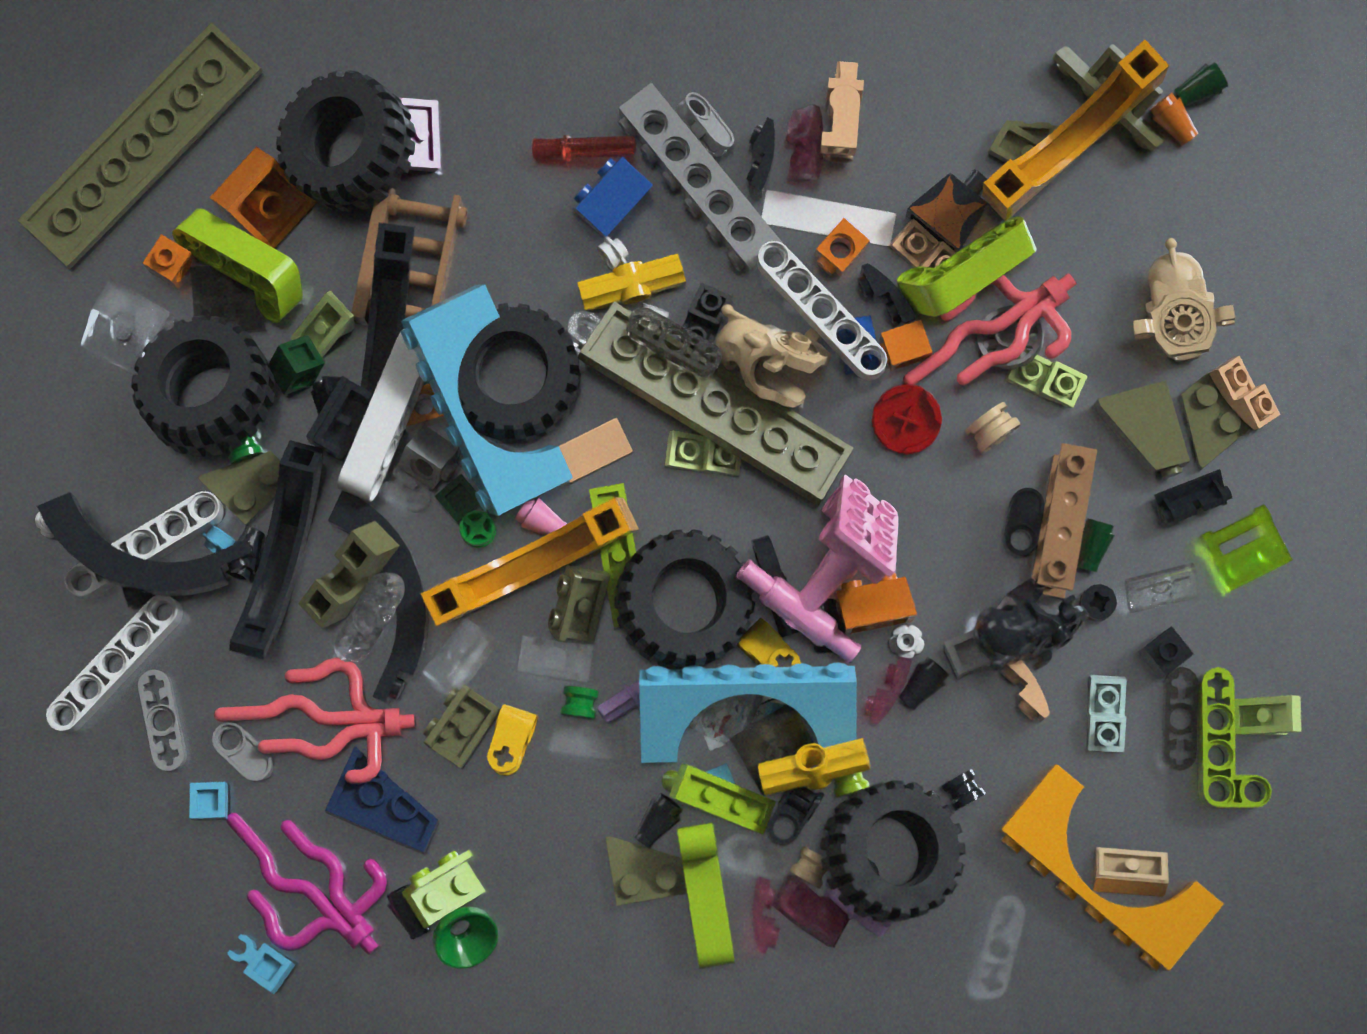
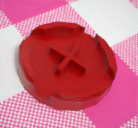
(906, 418)

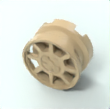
(992, 427)

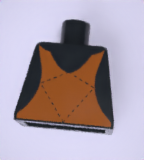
(951, 209)

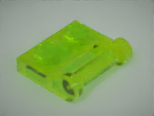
(1250, 559)

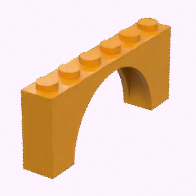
(1122, 91)
(527, 564)
(1041, 833)

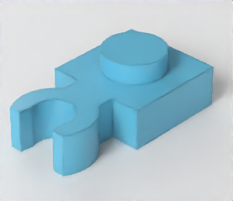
(265, 965)

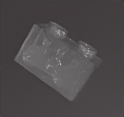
(727, 717)

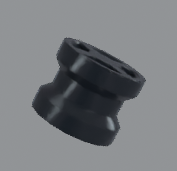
(1094, 604)
(963, 789)

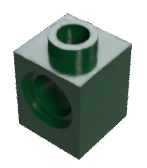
(296, 364)

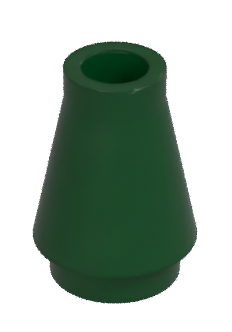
(1203, 84)
(1094, 544)

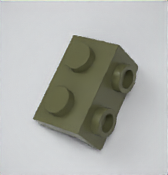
(579, 603)
(461, 725)

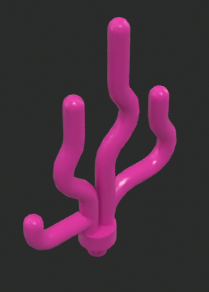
(343, 918)

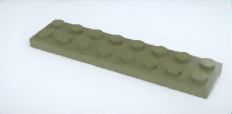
(140, 145)
(719, 408)

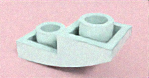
(1106, 713)

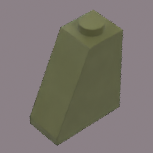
(1147, 427)

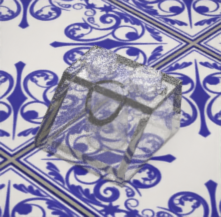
(123, 325)

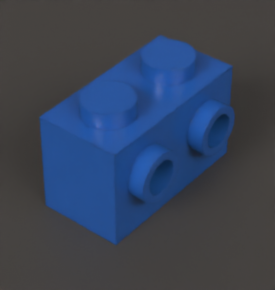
(611, 195)

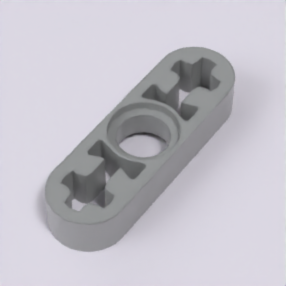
(159, 748)

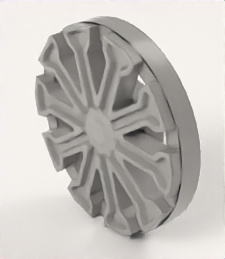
(1006, 337)

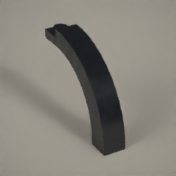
(388, 298)
(282, 551)
(181, 578)
(411, 613)

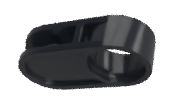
(1024, 515)

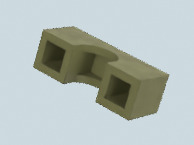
(360, 558)

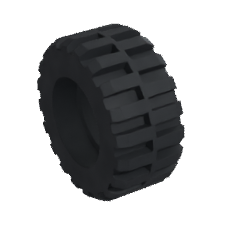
(317, 117)
(176, 358)
(549, 404)
(650, 632)
(936, 845)

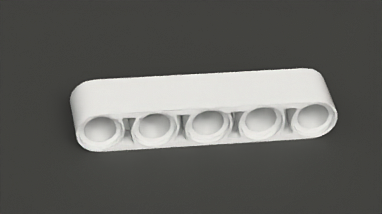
(816, 294)
(382, 424)
(162, 542)
(98, 670)

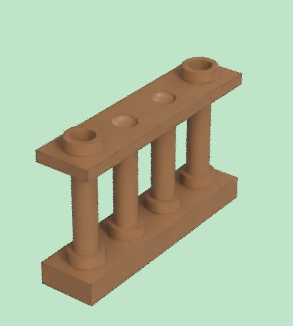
(381, 212)
(1063, 519)

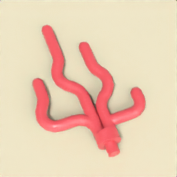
(1028, 309)
(365, 720)

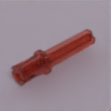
(585, 147)

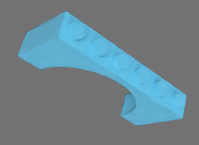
(440, 342)
(676, 696)

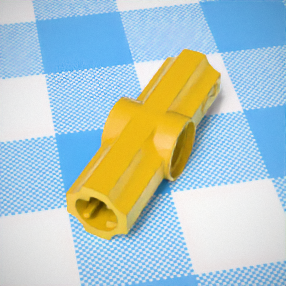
(631, 282)
(796, 770)

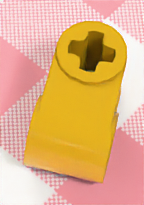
(766, 645)
(512, 733)

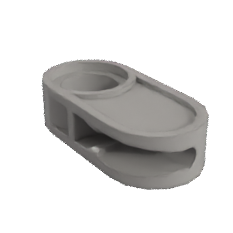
(705, 124)
(245, 756)

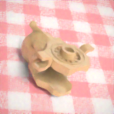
(1180, 307)
(748, 340)

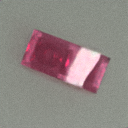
(805, 134)
(883, 700)
(811, 913)
(763, 926)

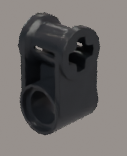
(795, 812)

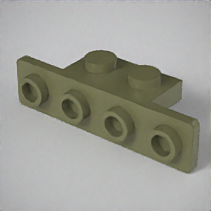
(1092, 78)

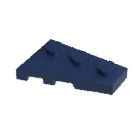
(382, 808)

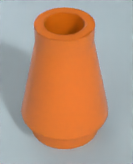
(1174, 118)

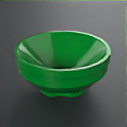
(470, 946)

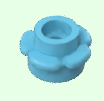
(217, 539)

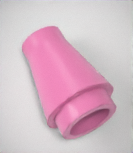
(538, 517)

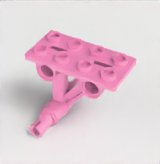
(858, 539)

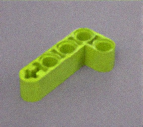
(244, 259)
(967, 271)
(1224, 739)
(706, 895)

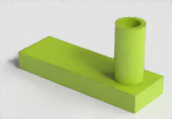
(719, 797)

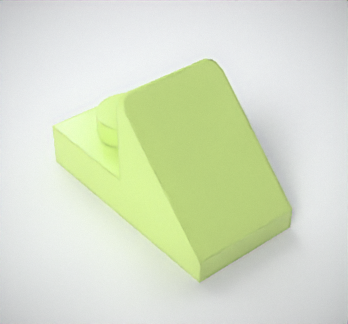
(326, 323)
(1268, 715)

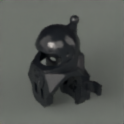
(1024, 628)

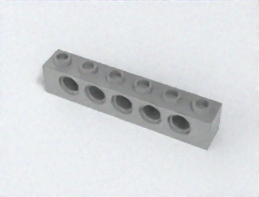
(651, 106)

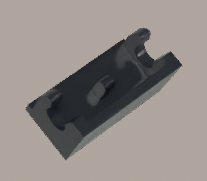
(340, 419)

